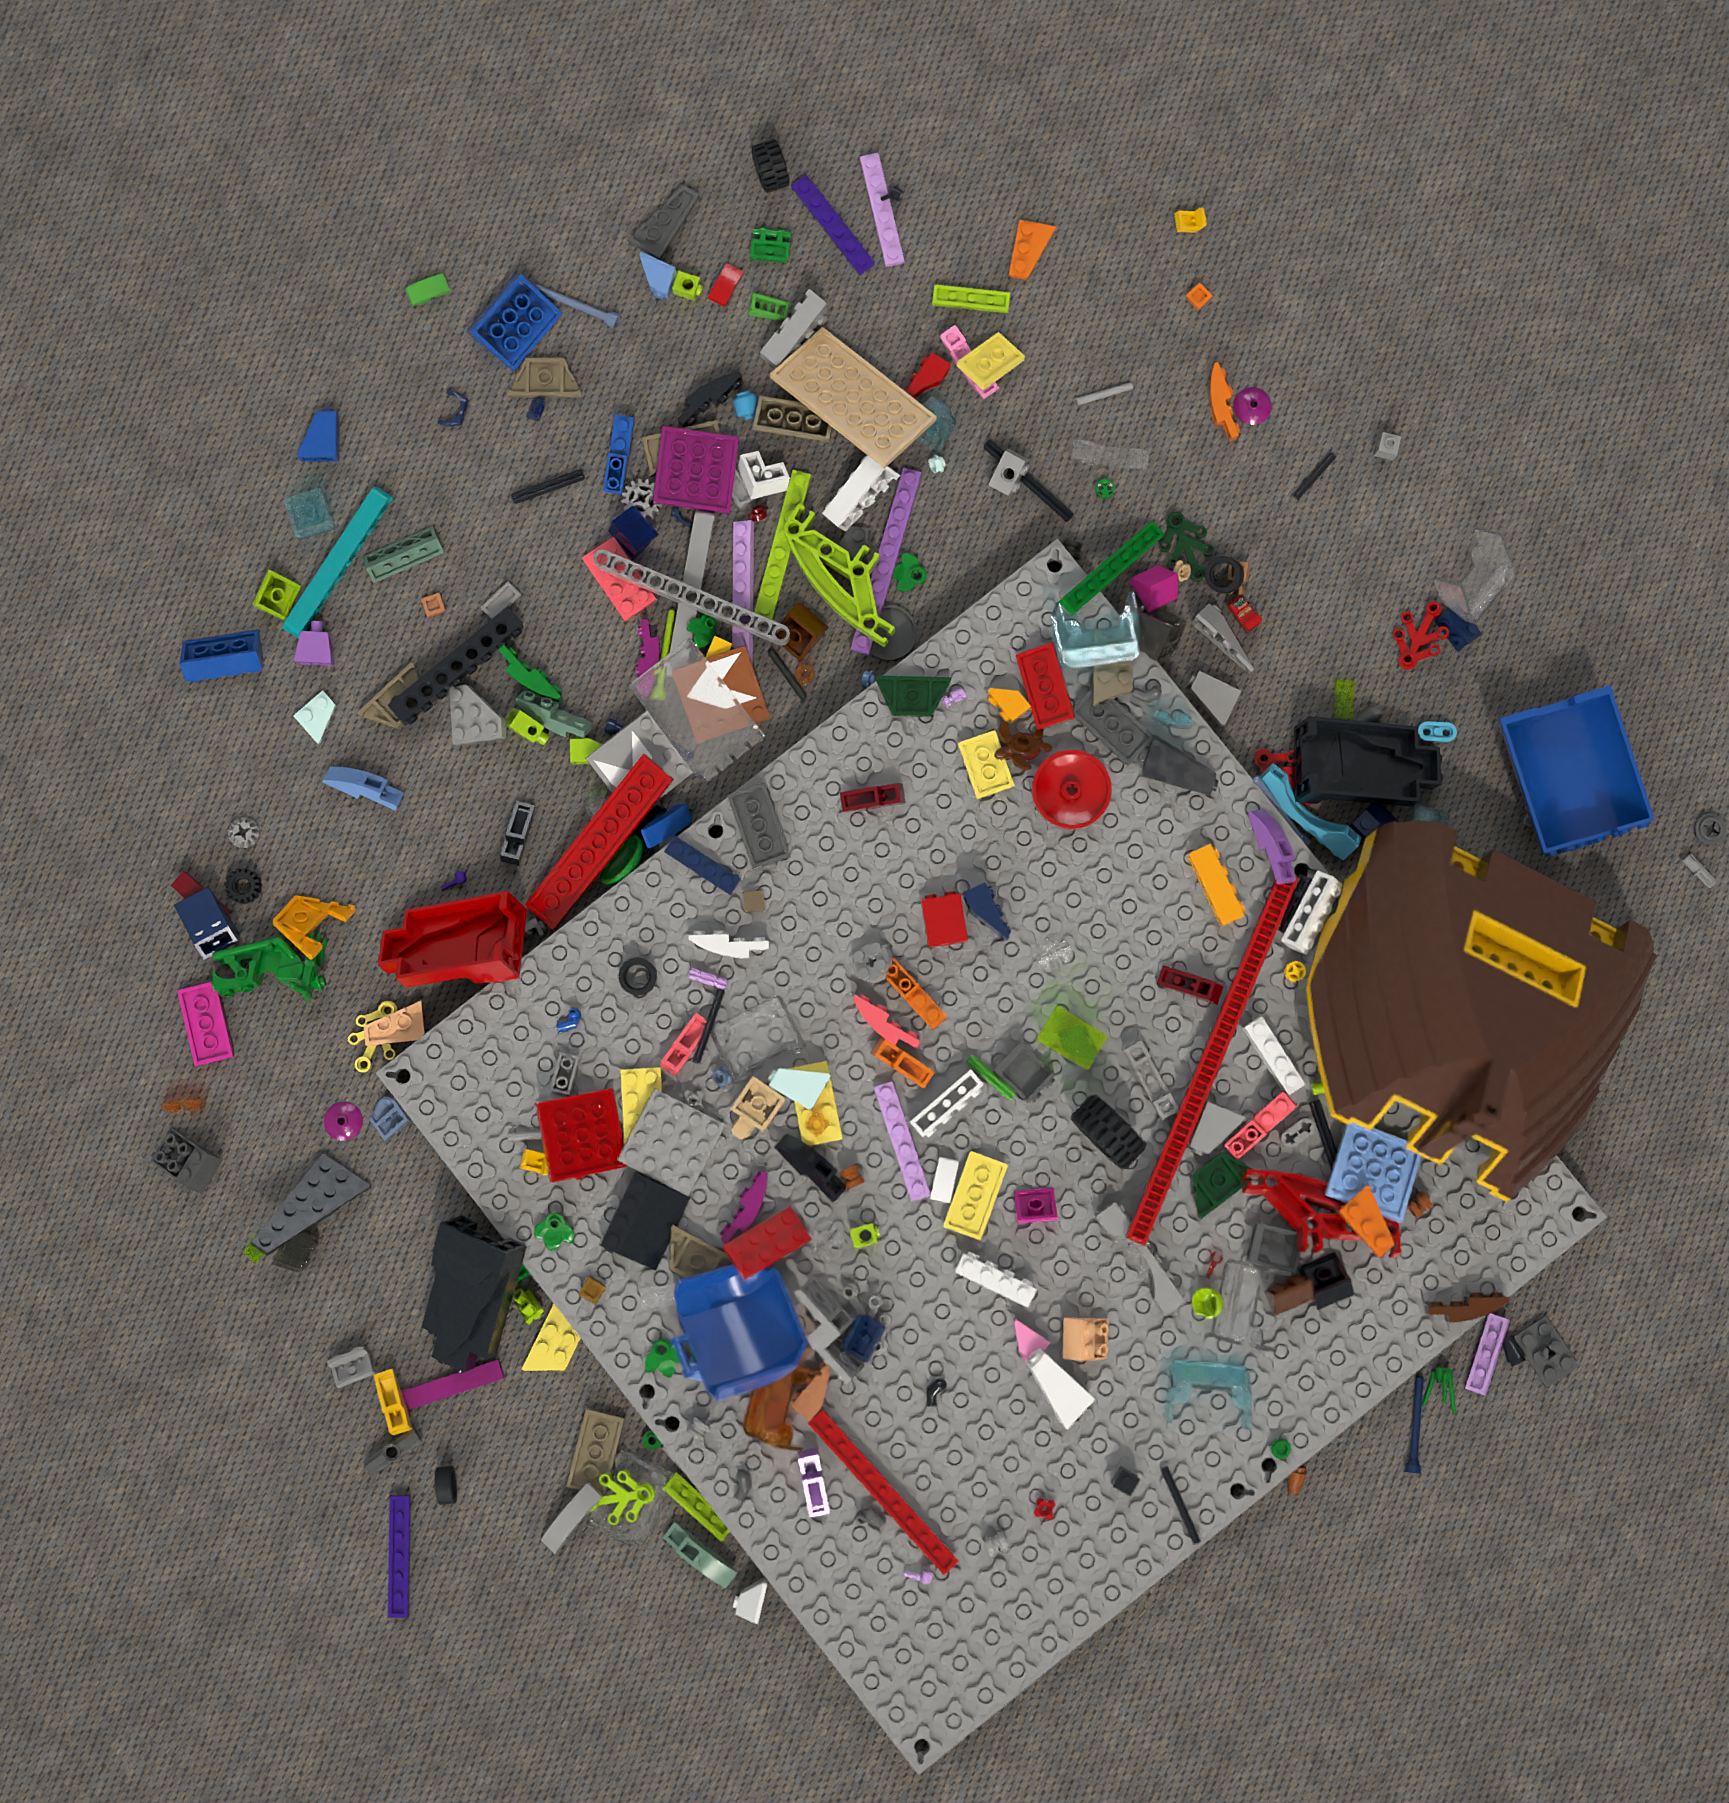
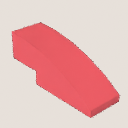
(684, 1045)

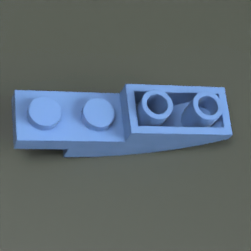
(363, 783)

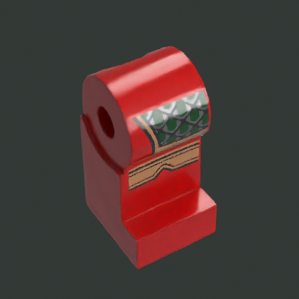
(1244, 613)

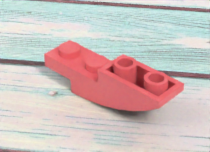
(877, 1018)
(1260, 1124)

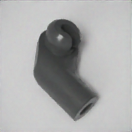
(1147, 696)
(745, 1484)

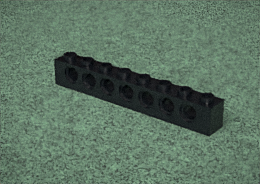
(505, 618)

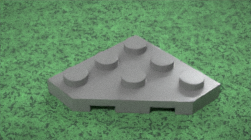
(473, 718)

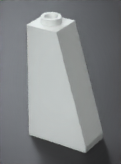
(1062, 1392)

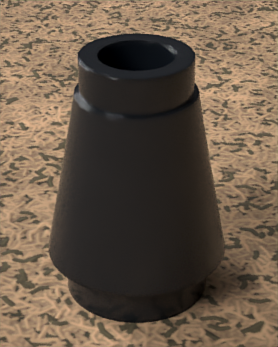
(1513, 1352)

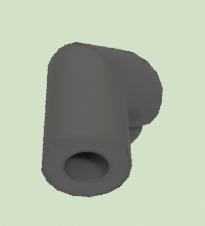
(870, 1515)

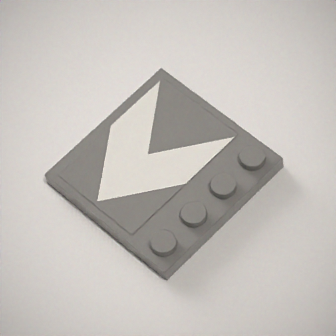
(623, 750)

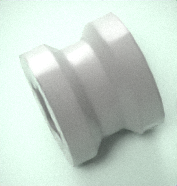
(698, 1428)

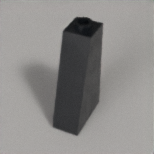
(1176, 768)

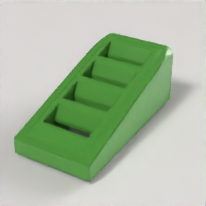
(767, 314)

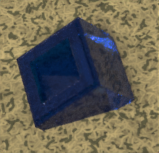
(536, 409)

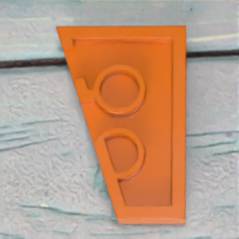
(1028, 247)
(1367, 1221)

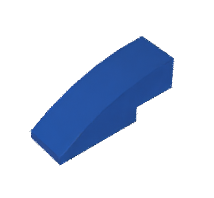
(666, 825)

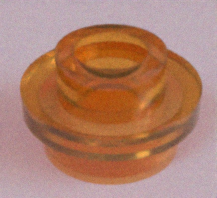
(807, 668)

